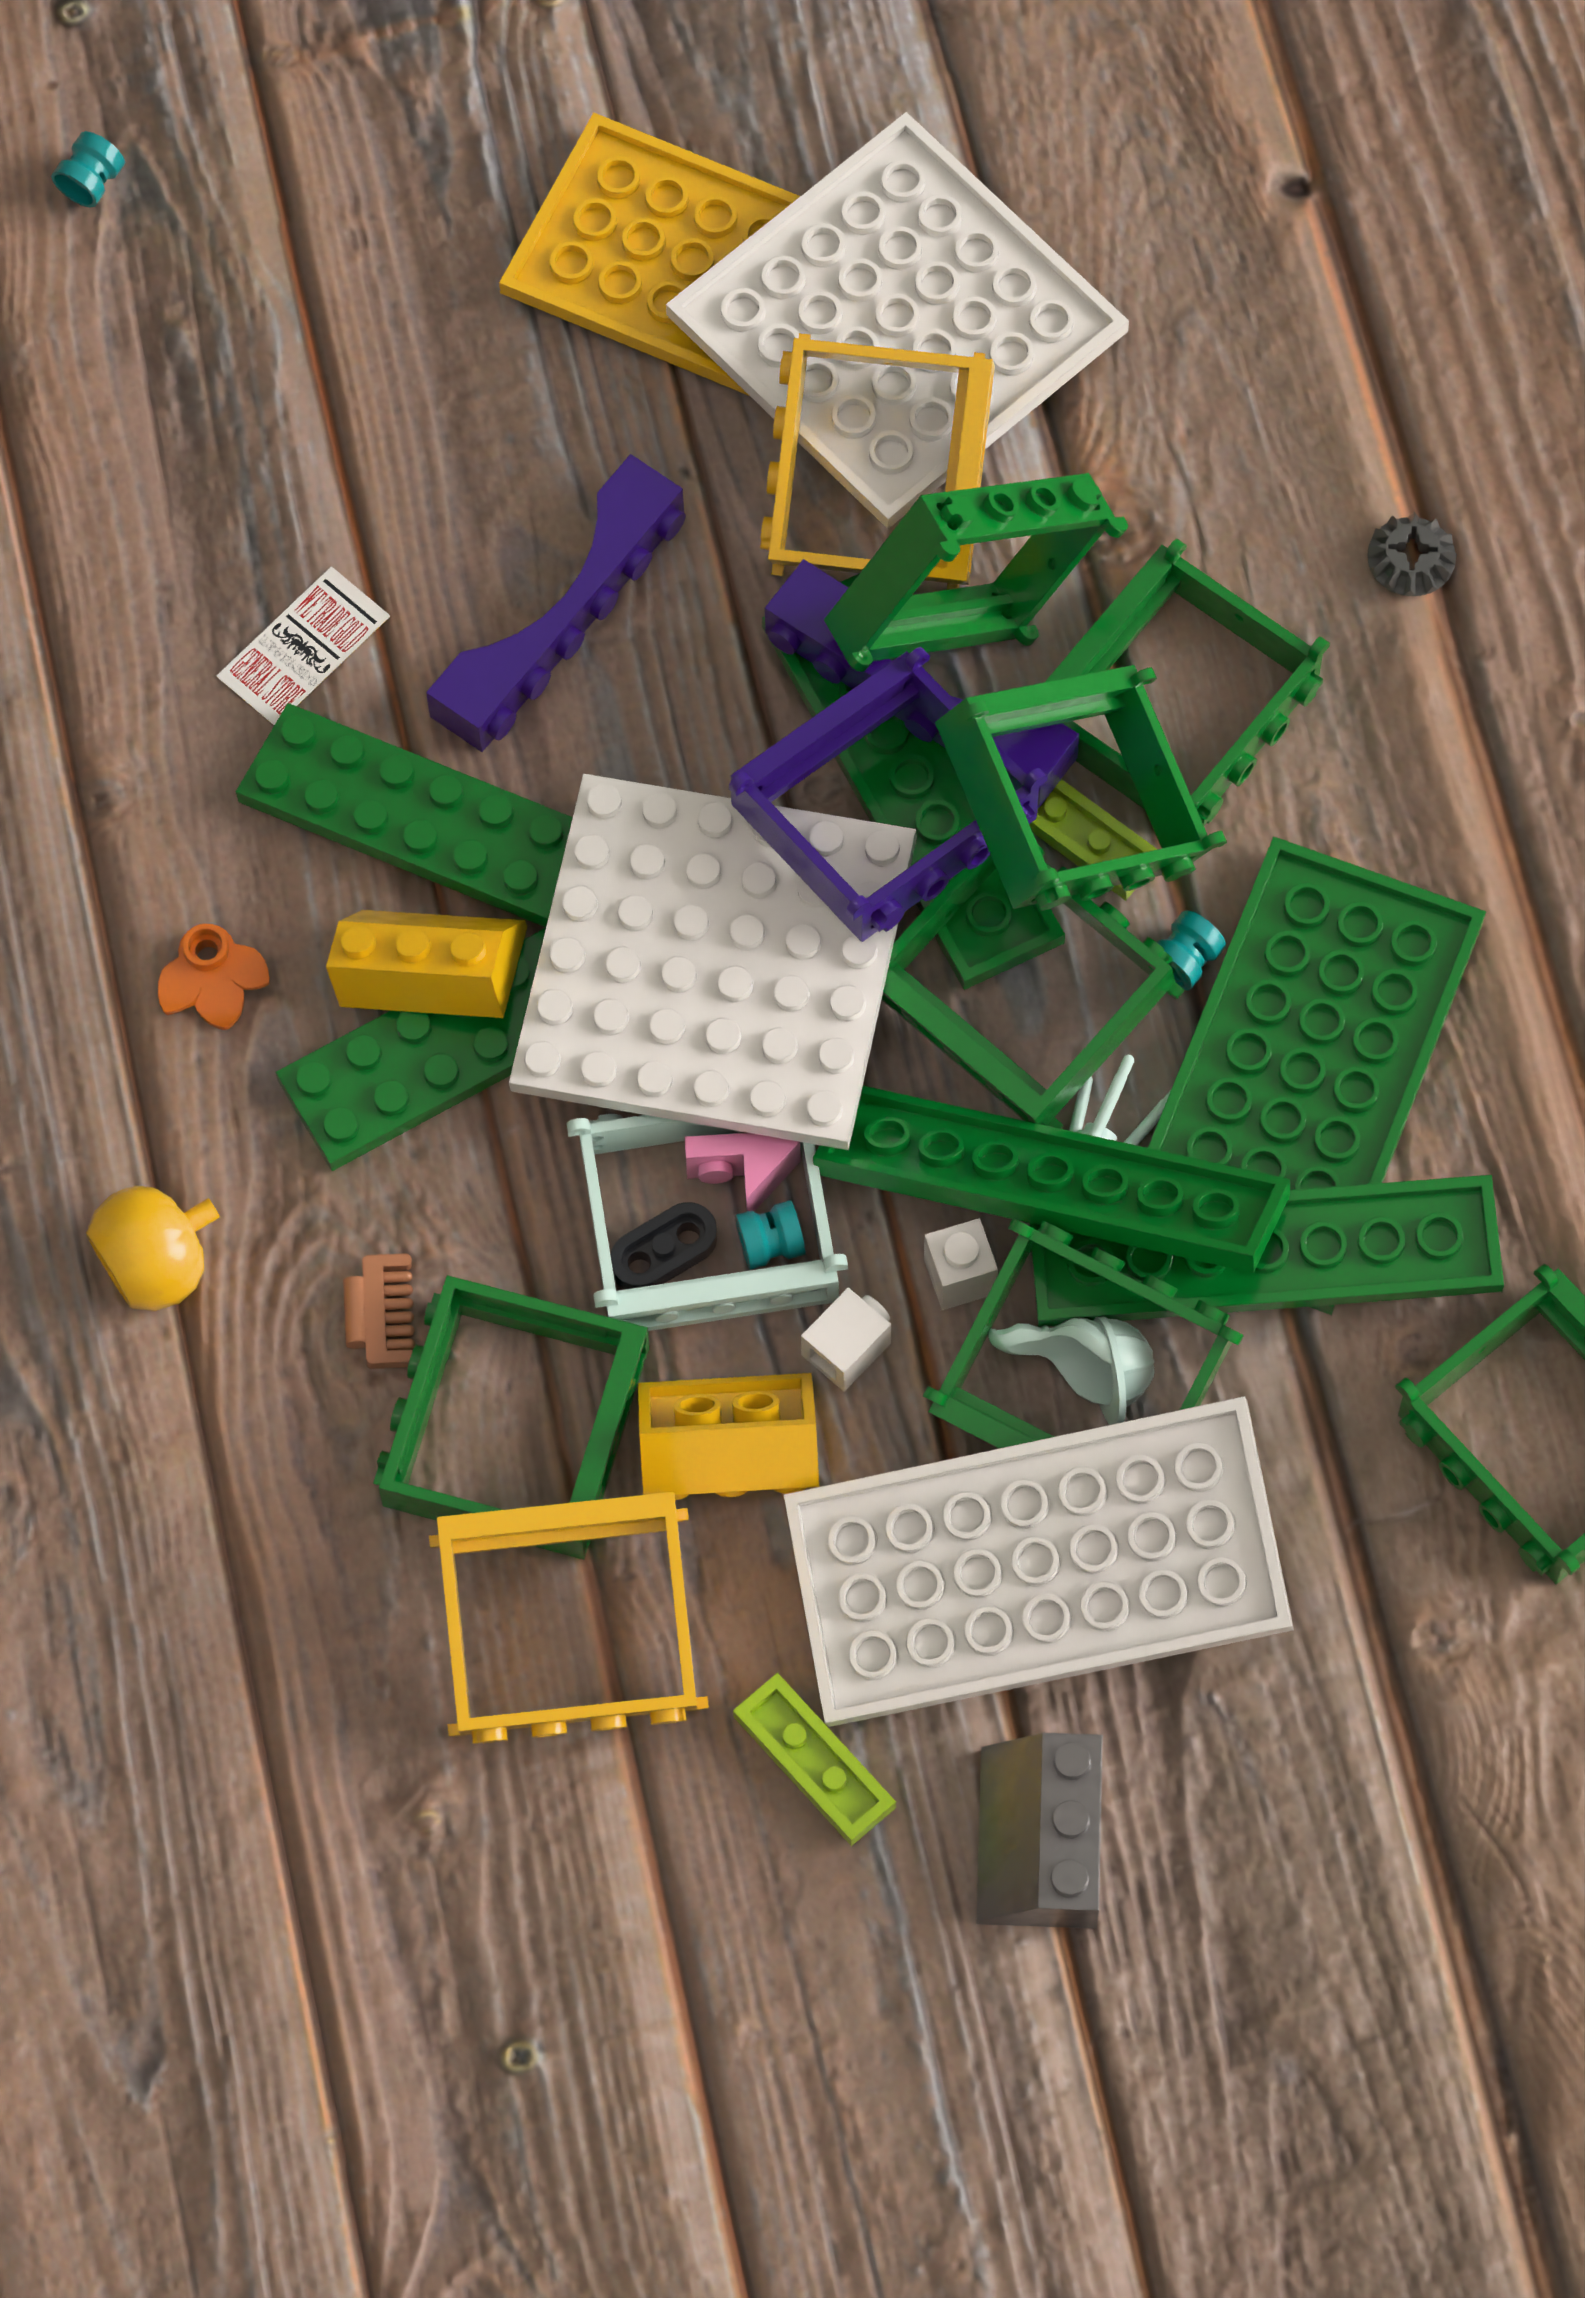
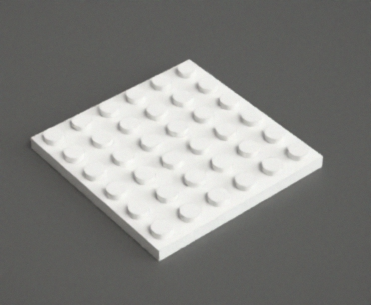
(897, 257)
(703, 971)

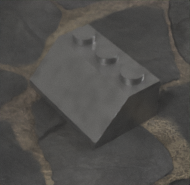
(1040, 1831)

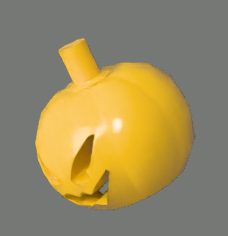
(150, 1245)

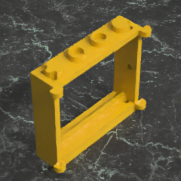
(965, 452)
(559, 1525)

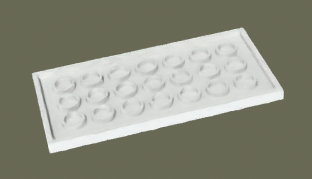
(1037, 1562)

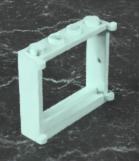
(712, 1296)

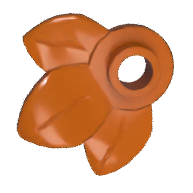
(212, 984)

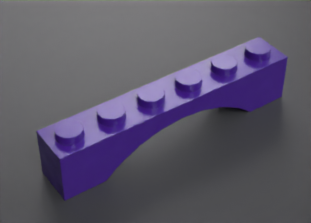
(797, 625)
(490, 683)

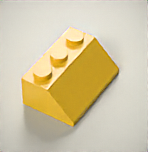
(425, 962)
(728, 1435)

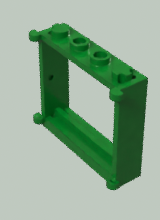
(1128, 617)
(884, 619)
(998, 812)
(979, 1055)
(1564, 1309)
(1007, 1430)

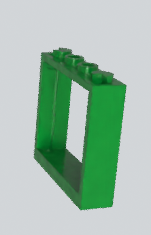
(427, 1364)

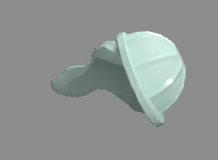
(1098, 1358)

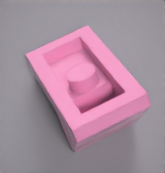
(758, 1158)

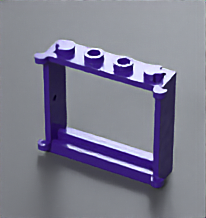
(823, 739)

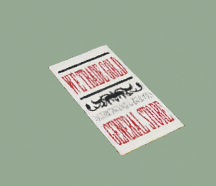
(303, 645)

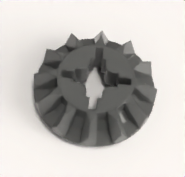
(1392, 568)

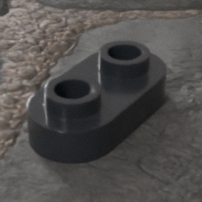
(659, 1246)

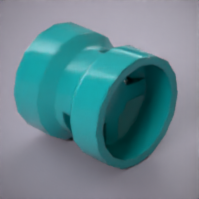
(89, 167)
(1191, 946)
(770, 1234)

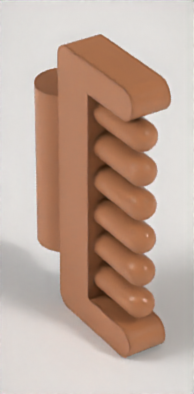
(366, 1310)

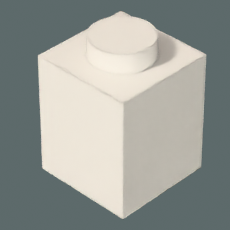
(960, 1263)
(847, 1338)

